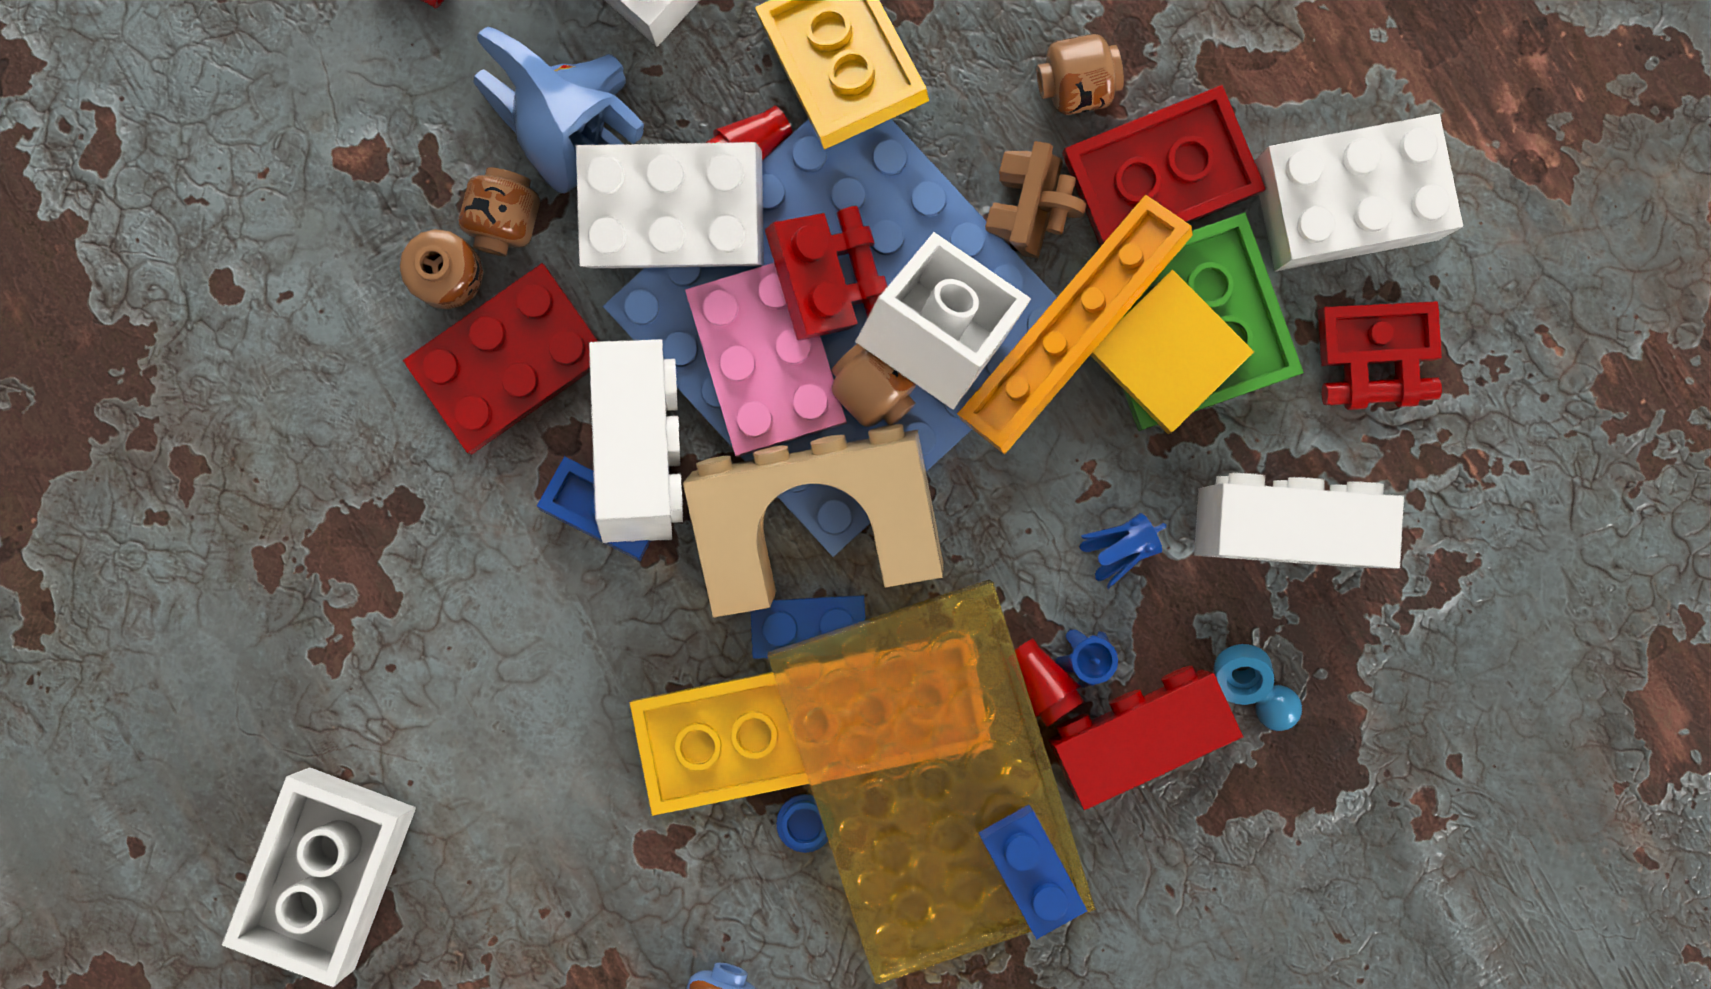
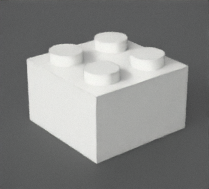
(942, 320)

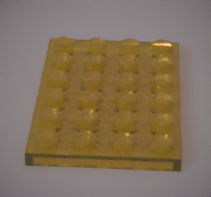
(911, 750)

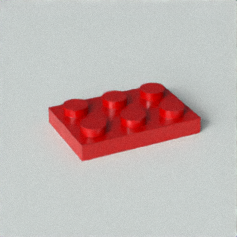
(1180, 156)
(504, 359)

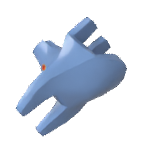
(556, 105)

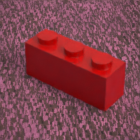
(1144, 736)

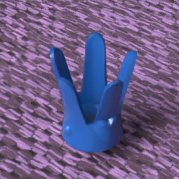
(1128, 546)
(1092, 658)

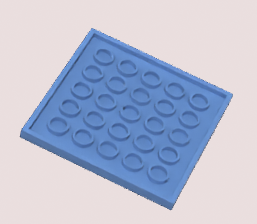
(904, 205)

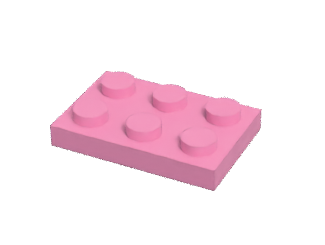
(761, 374)

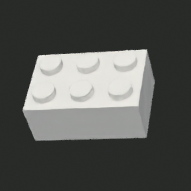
(1358, 192)
(670, 205)
(634, 441)
(1299, 522)
(319, 876)

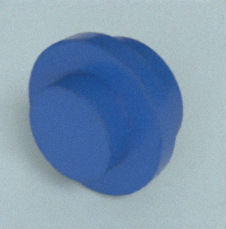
(801, 824)

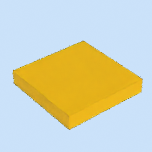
(1171, 352)

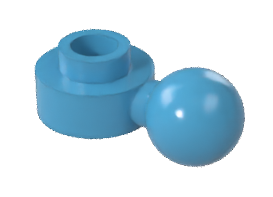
(1275, 705)

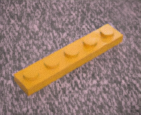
(1075, 323)

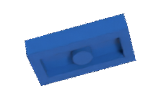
(572, 501)
(801, 619)
(1032, 871)

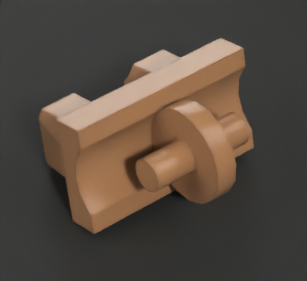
(1043, 202)

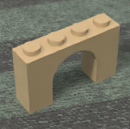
(878, 472)

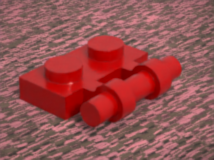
(812, 274)
(1377, 336)

